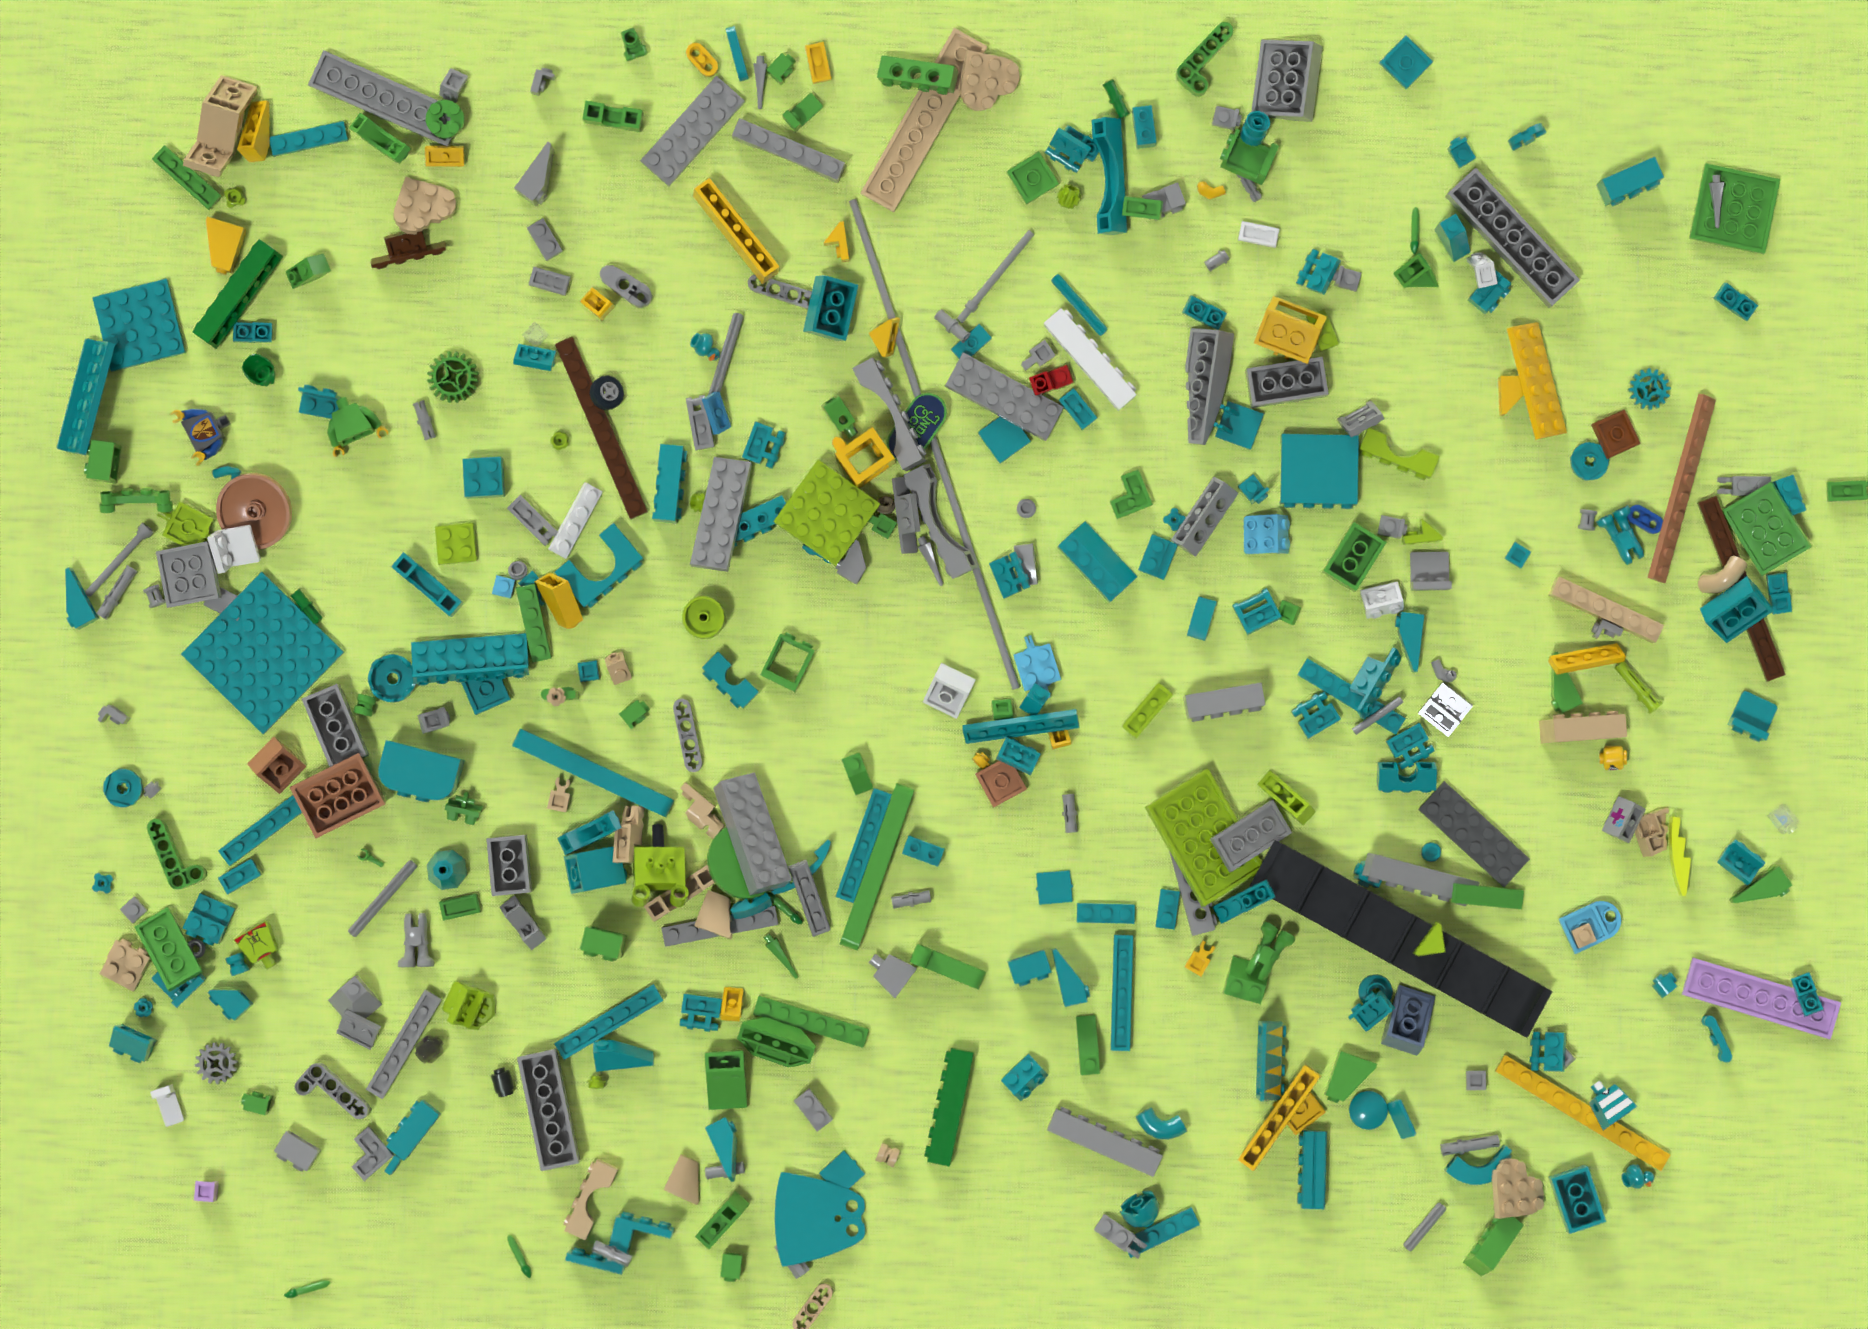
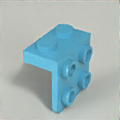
(1266, 534)

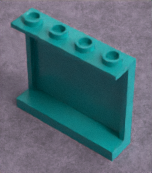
(1319, 470)

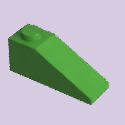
(1563, 692)
(1769, 885)
(1087, 1045)
(722, 1220)

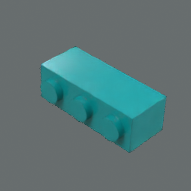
(412, 1129)

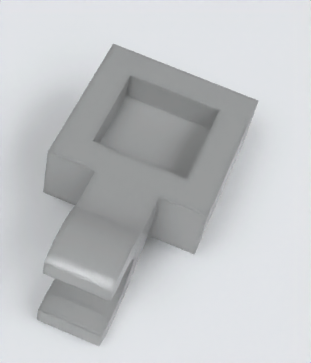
(1039, 354)

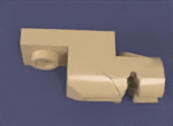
(700, 811)
(629, 835)

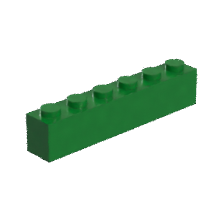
(237, 294)
(950, 1106)

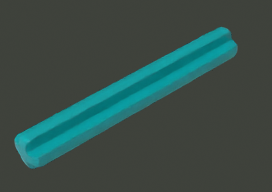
(1079, 305)

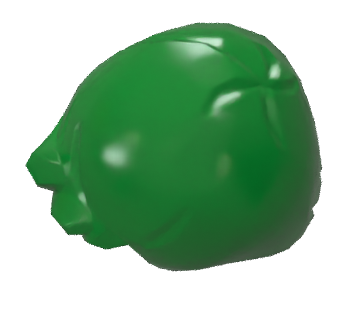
(259, 370)

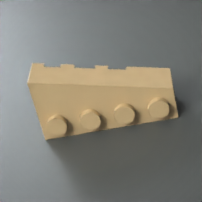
(1583, 728)

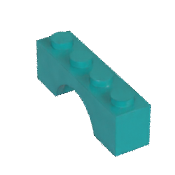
(427, 584)

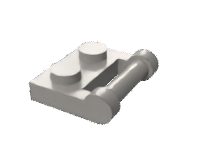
(1361, 419)

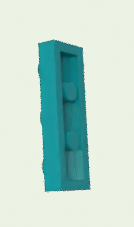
(1105, 913)

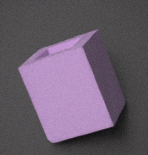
(206, 1191)

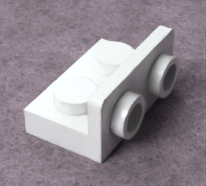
(1382, 600)

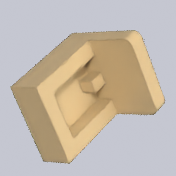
(617, 668)

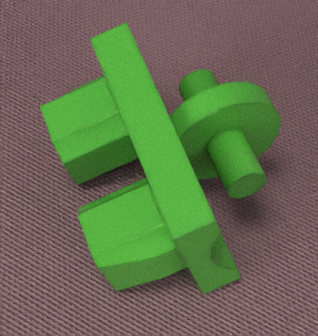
(465, 806)

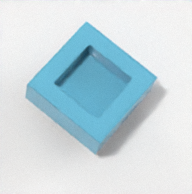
(503, 586)

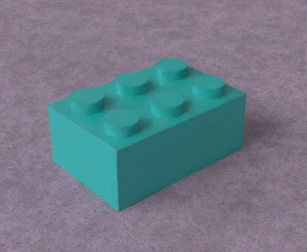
(1630, 182)
(830, 308)
(1577, 1199)

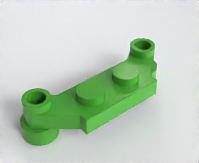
(128, 495)

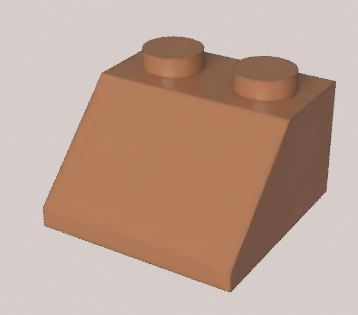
(276, 765)

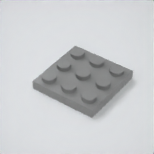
(188, 574)

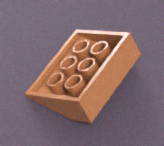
(338, 795)

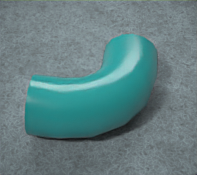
(1159, 1128)

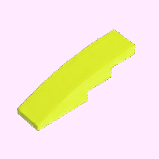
(1679, 864)

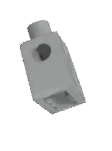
(892, 973)

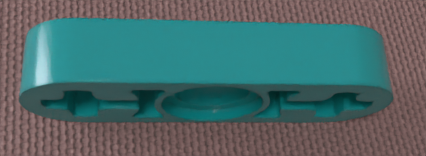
(736, 53)

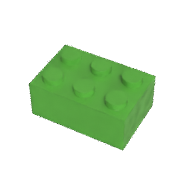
(1354, 557)
(603, 942)

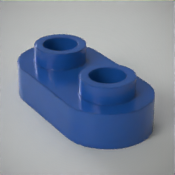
(1644, 519)

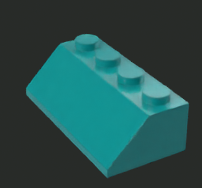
(1097, 561)

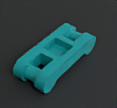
(1717, 1038)

